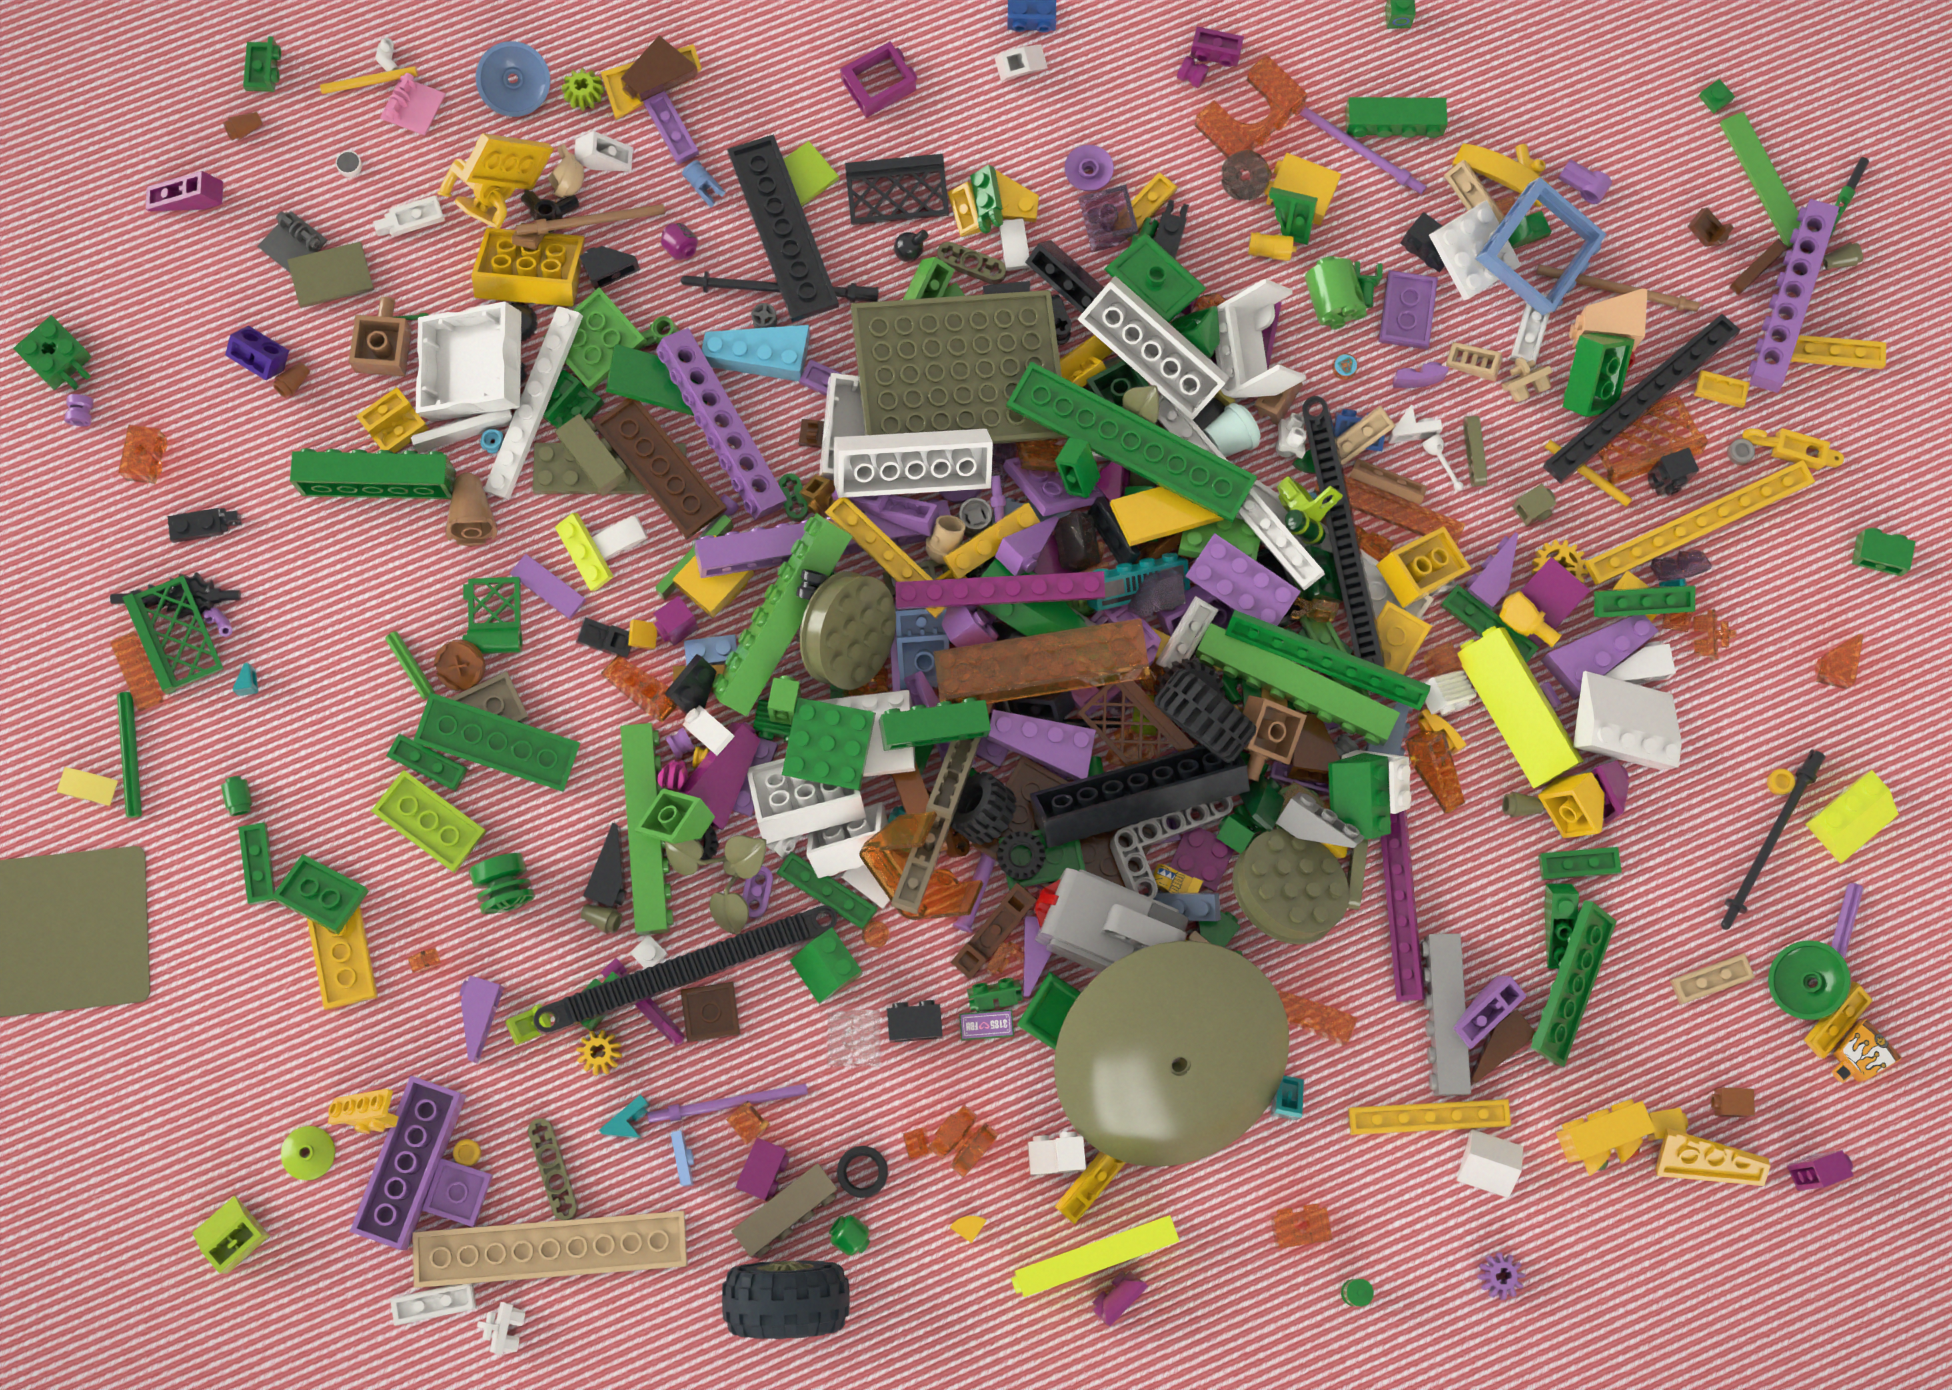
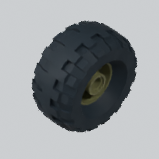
(785, 1299)

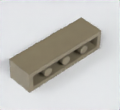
(784, 1211)

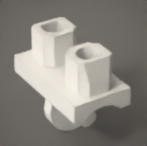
(1291, 436)
(501, 1341)

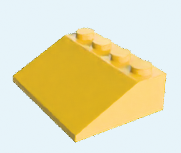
(525, 274)

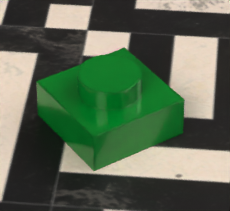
(1716, 96)

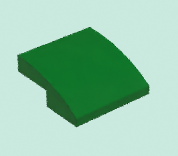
(569, 400)

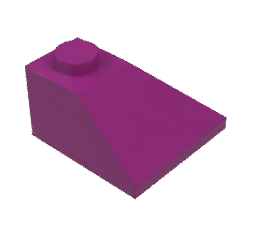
(1615, 785)

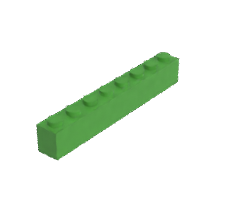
(1298, 685)
(646, 853)

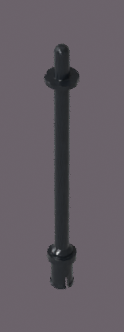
(851, 292)
(1805, 776)

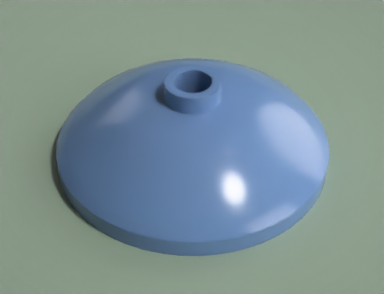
(507, 97)

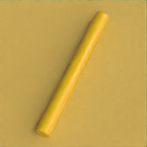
(367, 80)
(1595, 478)

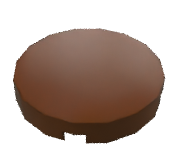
(459, 665)

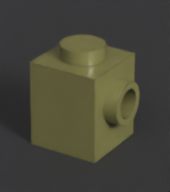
(1535, 505)

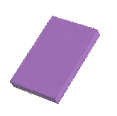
(1408, 309)

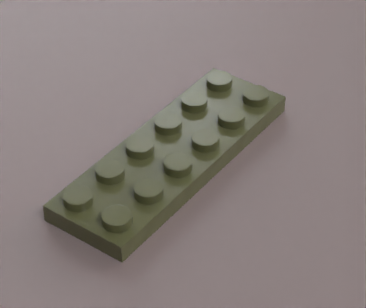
(560, 474)

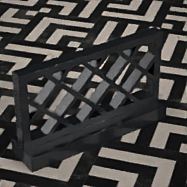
(899, 168)

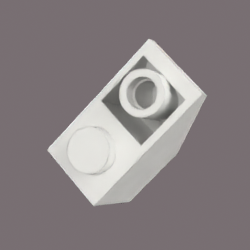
(1020, 62)

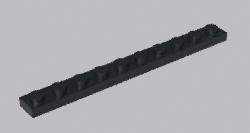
(1641, 398)

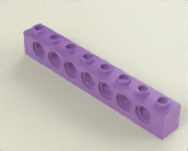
(1816, 215)
(709, 389)

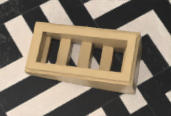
(1485, 354)

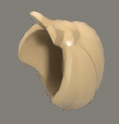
(568, 174)

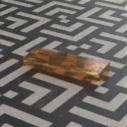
(137, 671)

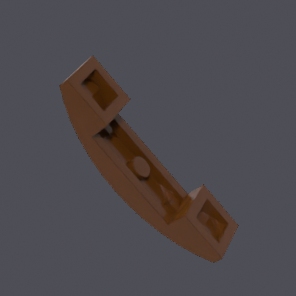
(994, 931)

